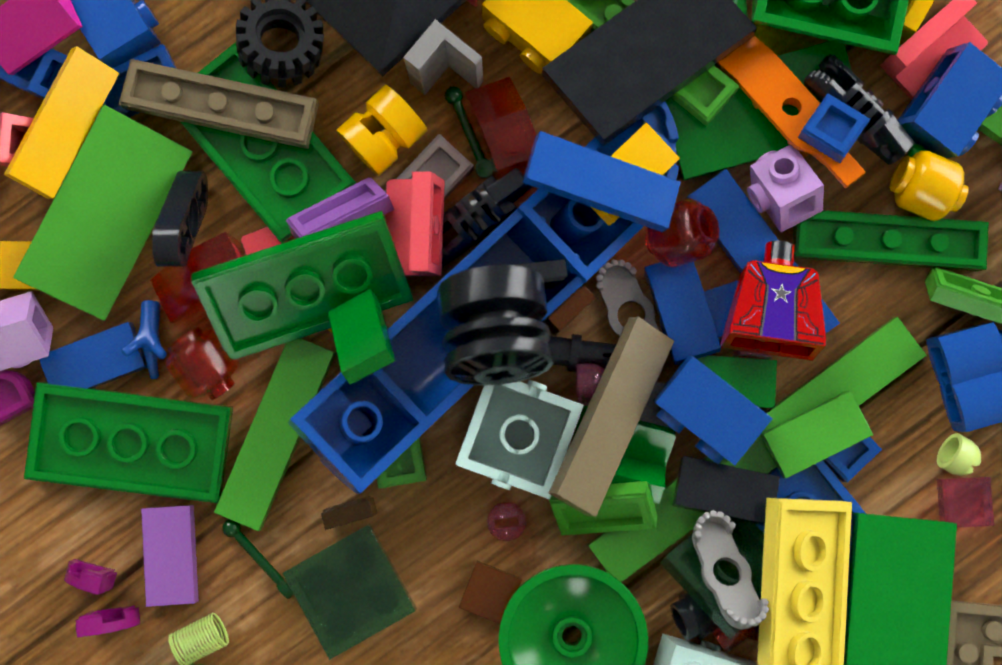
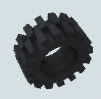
(279, 64)

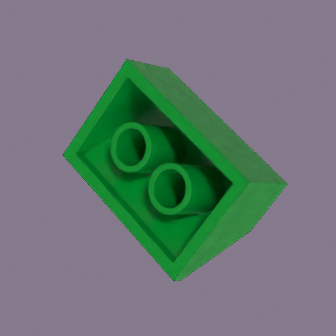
(858, 23)

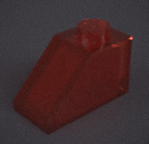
(503, 125)
(174, 283)

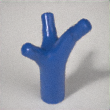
(148, 337)

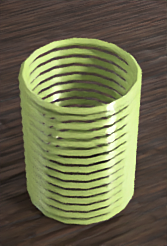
(188, 641)

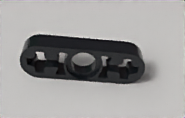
(180, 219)

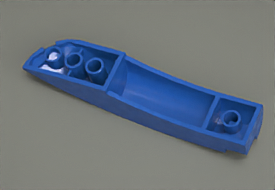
(373, 421)

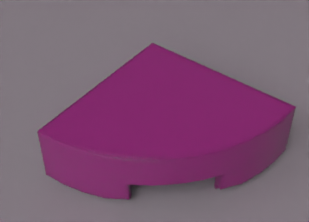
(89, 577)
(107, 621)

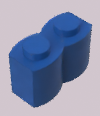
(969, 375)

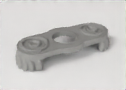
(618, 286)
(715, 542)

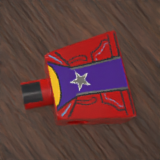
(776, 307)

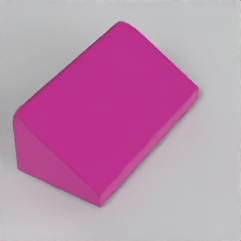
(32, 29)

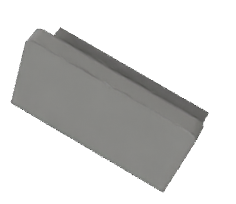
(435, 53)

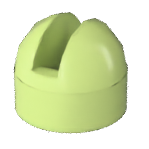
(958, 455)

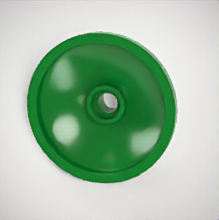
(576, 596)

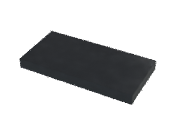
(644, 59)

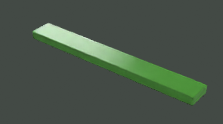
(860, 370)

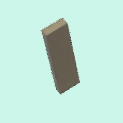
(219, 103)
(611, 417)

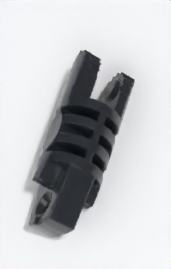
(883, 132)
(481, 211)

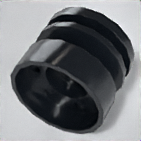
(494, 325)

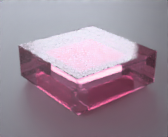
(966, 501)

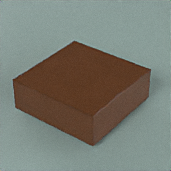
(570, 309)
(489, 591)

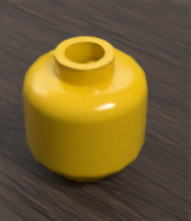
(929, 185)

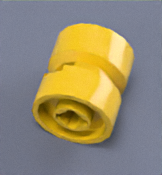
(398, 124)

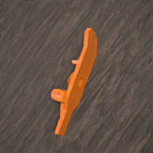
(771, 87)

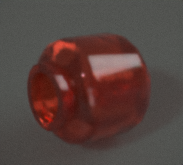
(689, 236)
(201, 364)

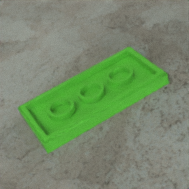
(102, 213)

